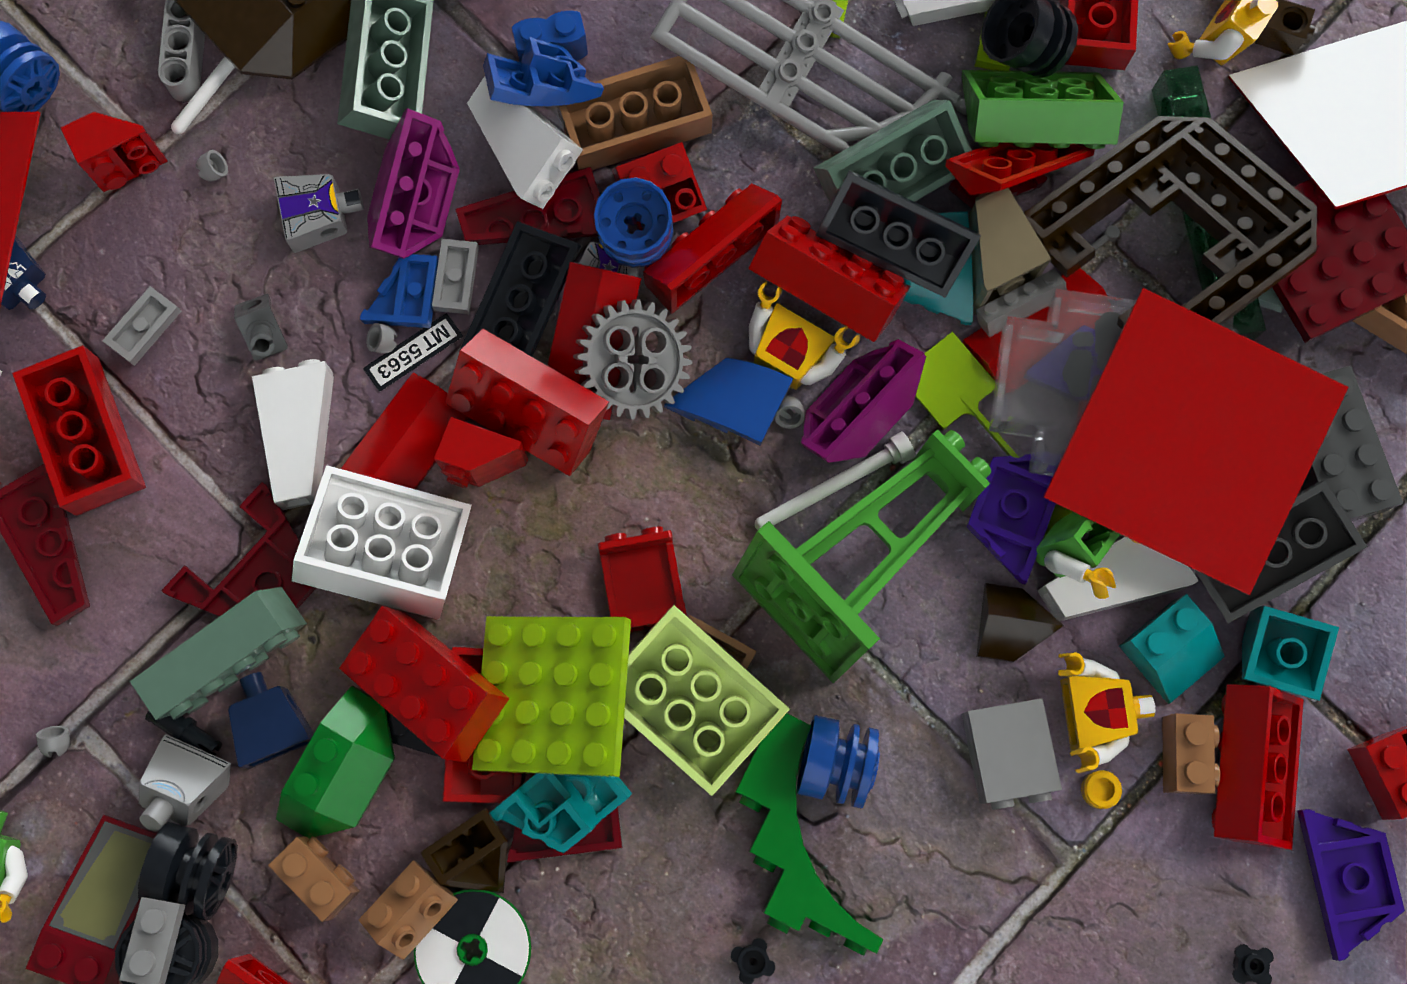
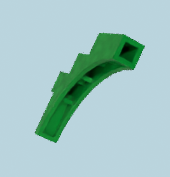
(779, 843)

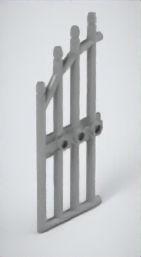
(789, 69)

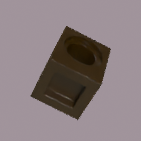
(1284, 40)

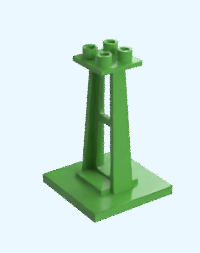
(806, 604)

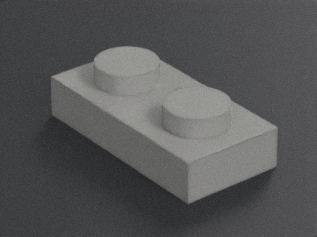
(455, 276)
(142, 325)
(152, 942)

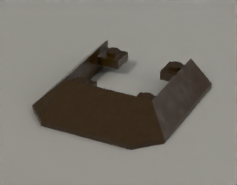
(271, 35)
(1226, 189)

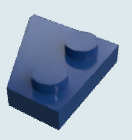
(406, 294)

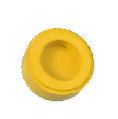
(1101, 789)

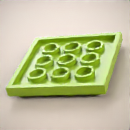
(563, 693)

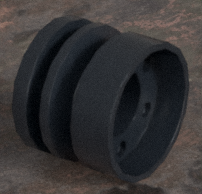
(1030, 35)
(188, 869)
(193, 953)

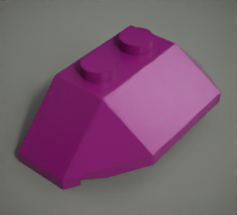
(412, 187)
(863, 403)

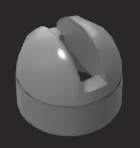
(211, 166)
(381, 338)
(785, 415)
(53, 740)

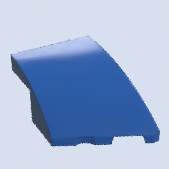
(541, 79)
(734, 398)

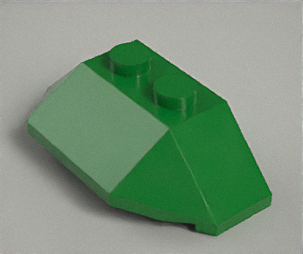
(339, 768)

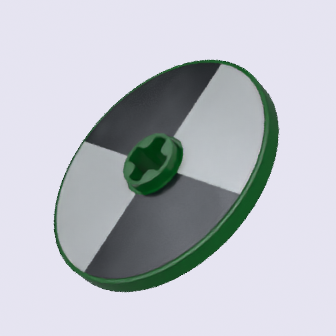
(501, 935)

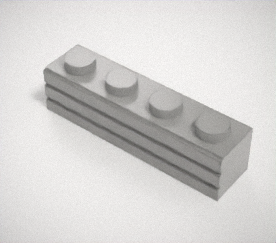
(1020, 302)

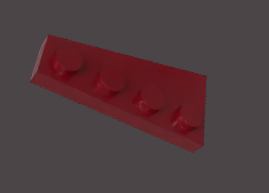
(565, 214)
(43, 545)

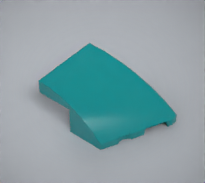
(959, 298)
(561, 806)

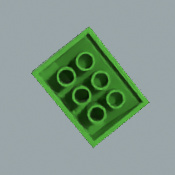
(1041, 110)

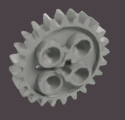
(665, 360)

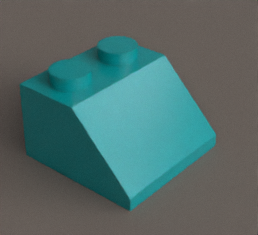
(1174, 648)
(1287, 651)

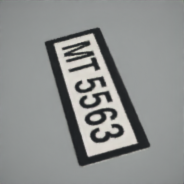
(413, 352)

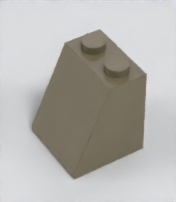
(1007, 250)

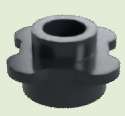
(1241, 964)
(762, 967)

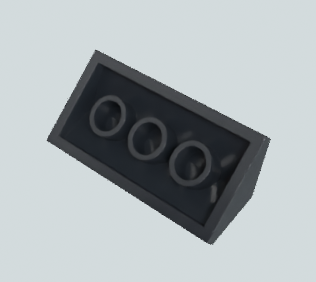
(897, 234)
(524, 287)

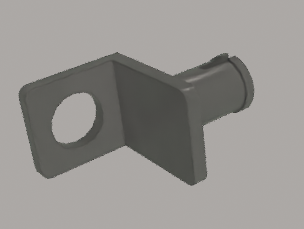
(259, 327)

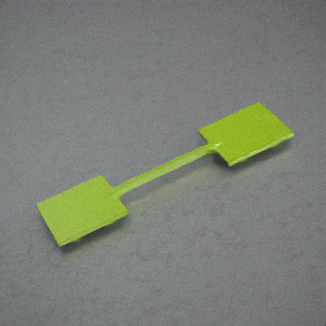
(954, 386)

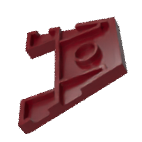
(263, 567)

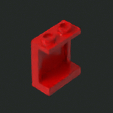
(641, 576)

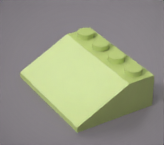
(697, 701)

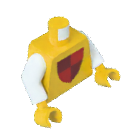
(1229, 32)
(793, 344)
(1099, 710)

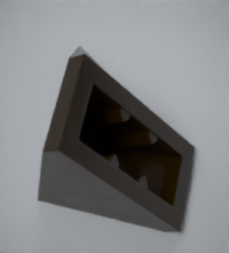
(1012, 623)
(470, 855)

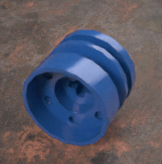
(26, 72)
(626, 204)
(838, 762)

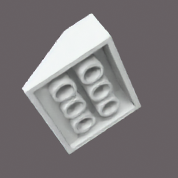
(381, 542)

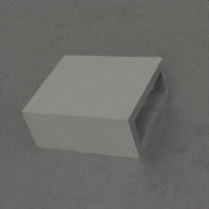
(1011, 753)

